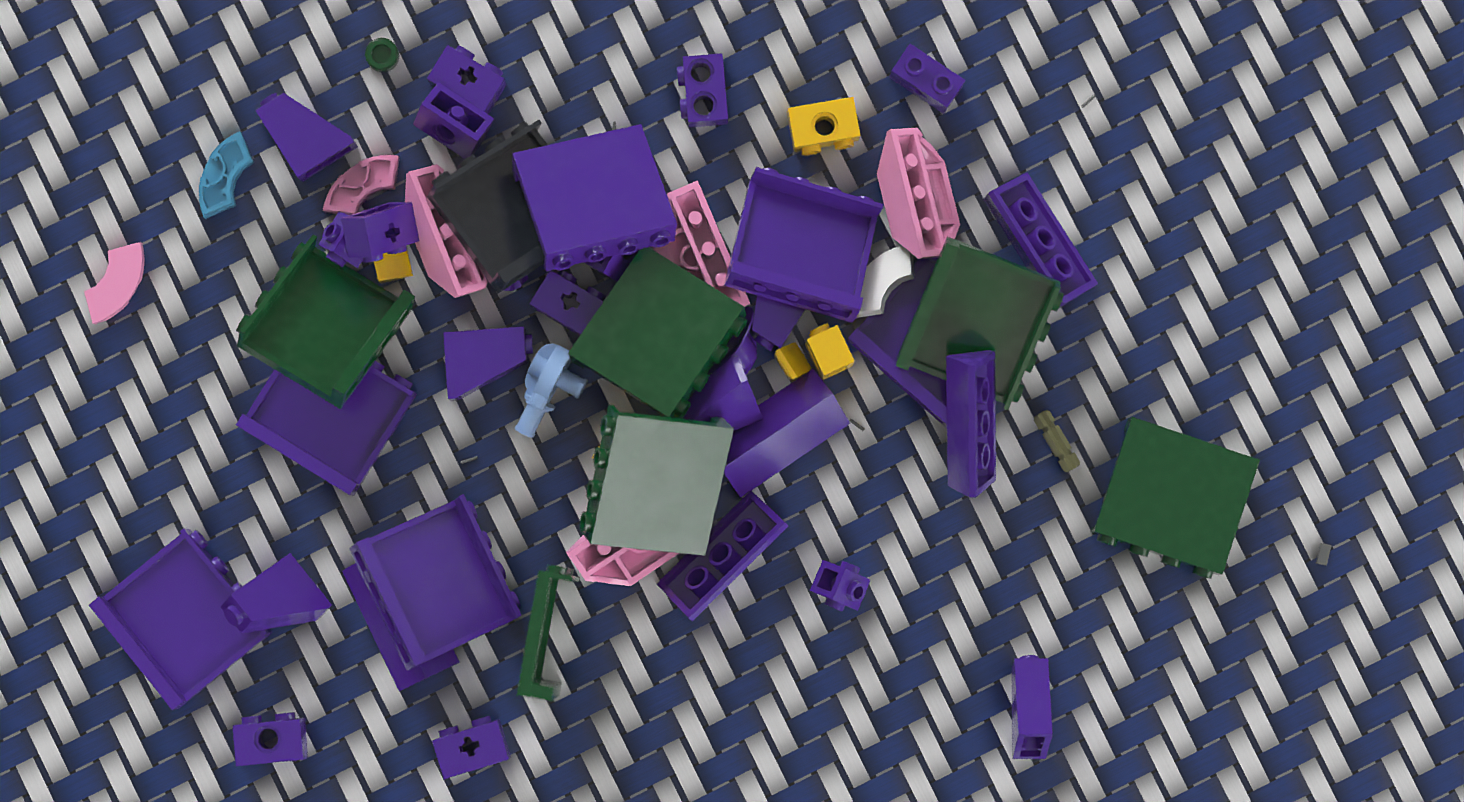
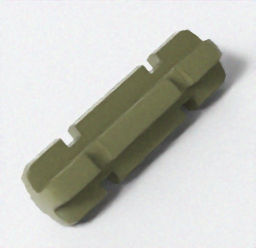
(1056, 441)

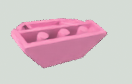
(916, 193)
(698, 241)
(438, 247)
(615, 564)

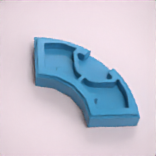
(221, 174)

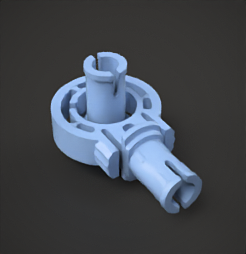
(543, 378)

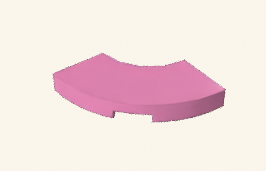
(360, 182)
(118, 284)

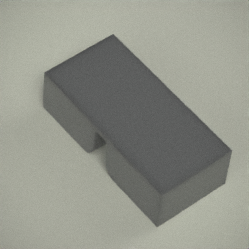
(1324, 551)

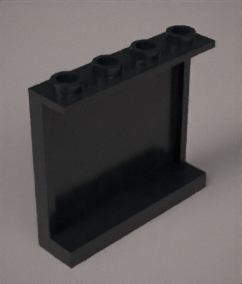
(490, 209)

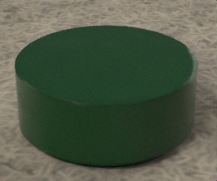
(382, 55)

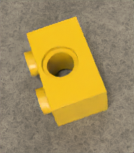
(838, 112)
(828, 351)

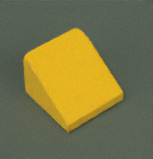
(393, 267)
(792, 361)

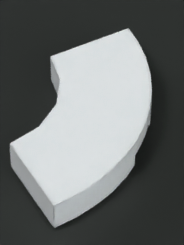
(884, 276)

